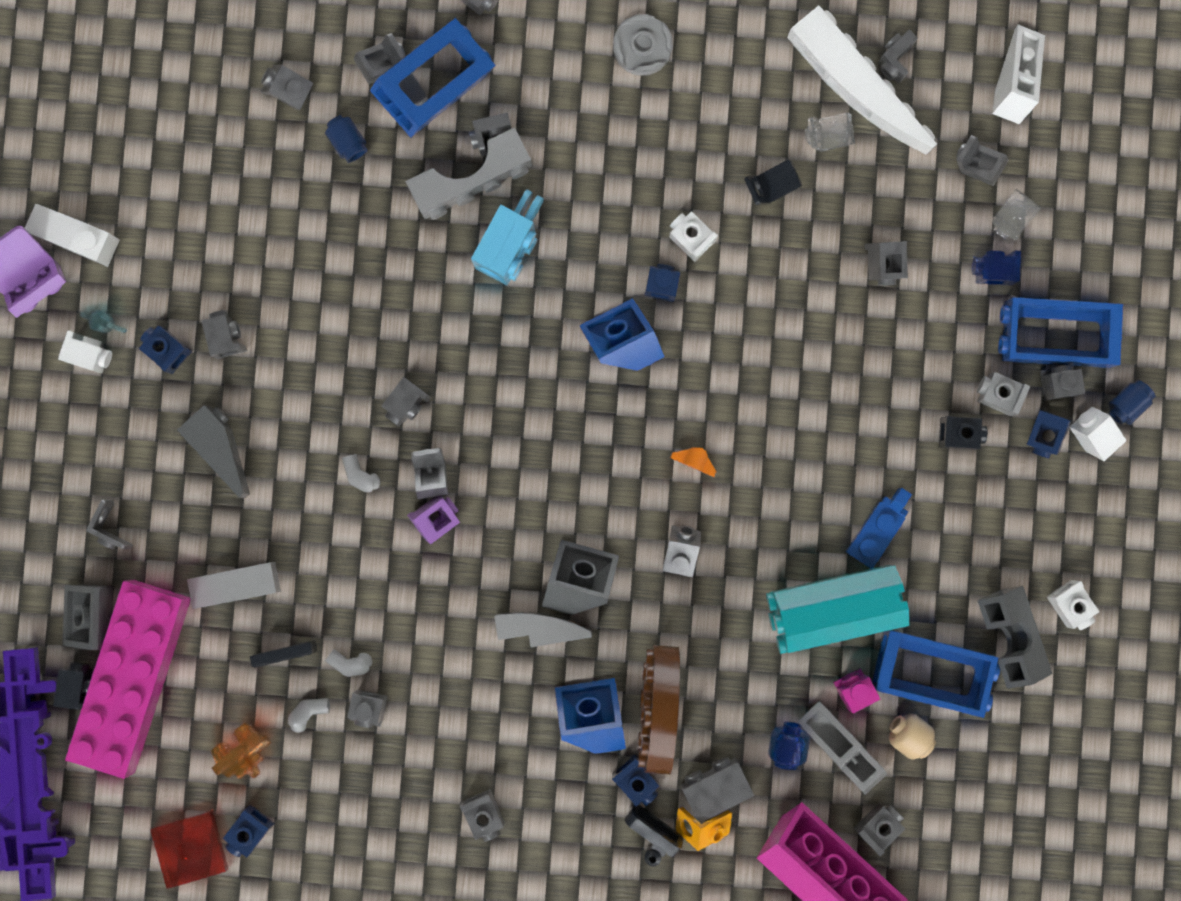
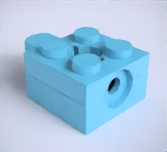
(508, 240)

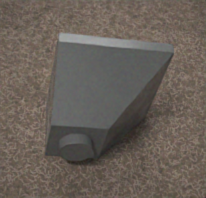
(579, 578)

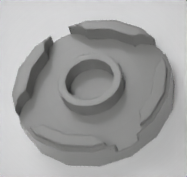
(642, 45)

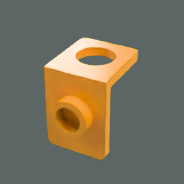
(706, 833)

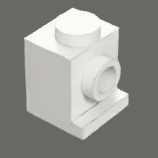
(694, 246)
(84, 352)
(1064, 601)

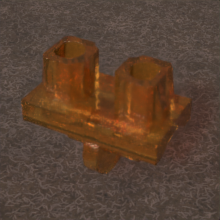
(244, 757)

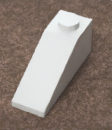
(1020, 76)
(72, 234)

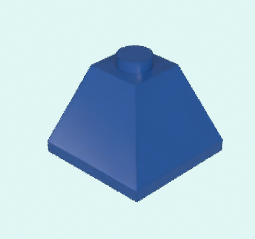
(623, 337)
(591, 716)

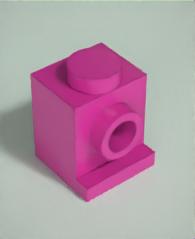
(856, 691)

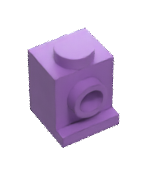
(435, 529)

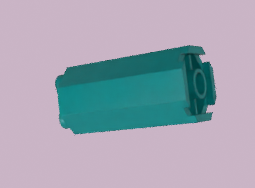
(838, 609)

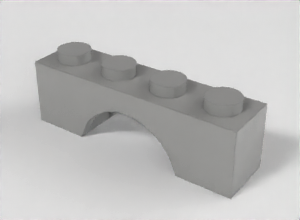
(504, 160)

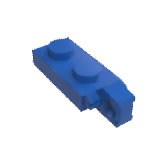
(879, 529)

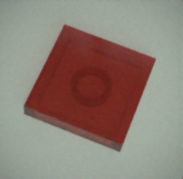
(189, 849)

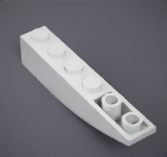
(856, 80)

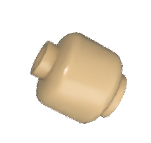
(912, 736)

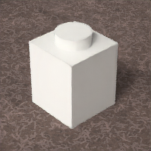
(1097, 433)

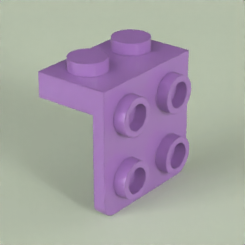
(26, 271)

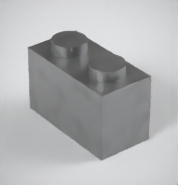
(716, 789)

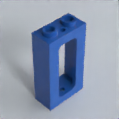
(414, 117)
(1107, 315)
(974, 703)

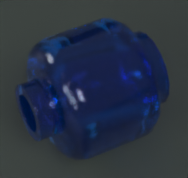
(789, 746)

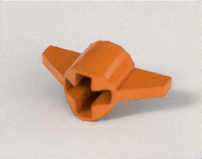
(696, 459)

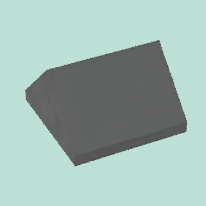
(86, 615)

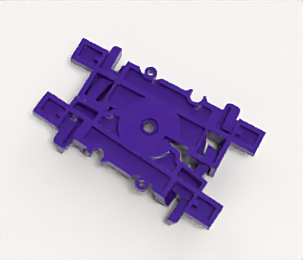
(26, 827)

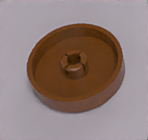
(659, 709)

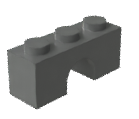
(1025, 654)

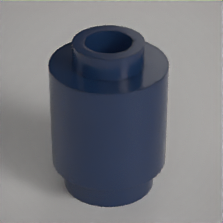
(346, 138)
(1131, 402)

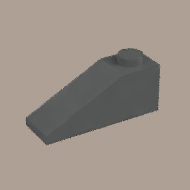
(217, 446)

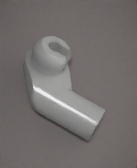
(359, 478)
(351, 666)
(304, 710)

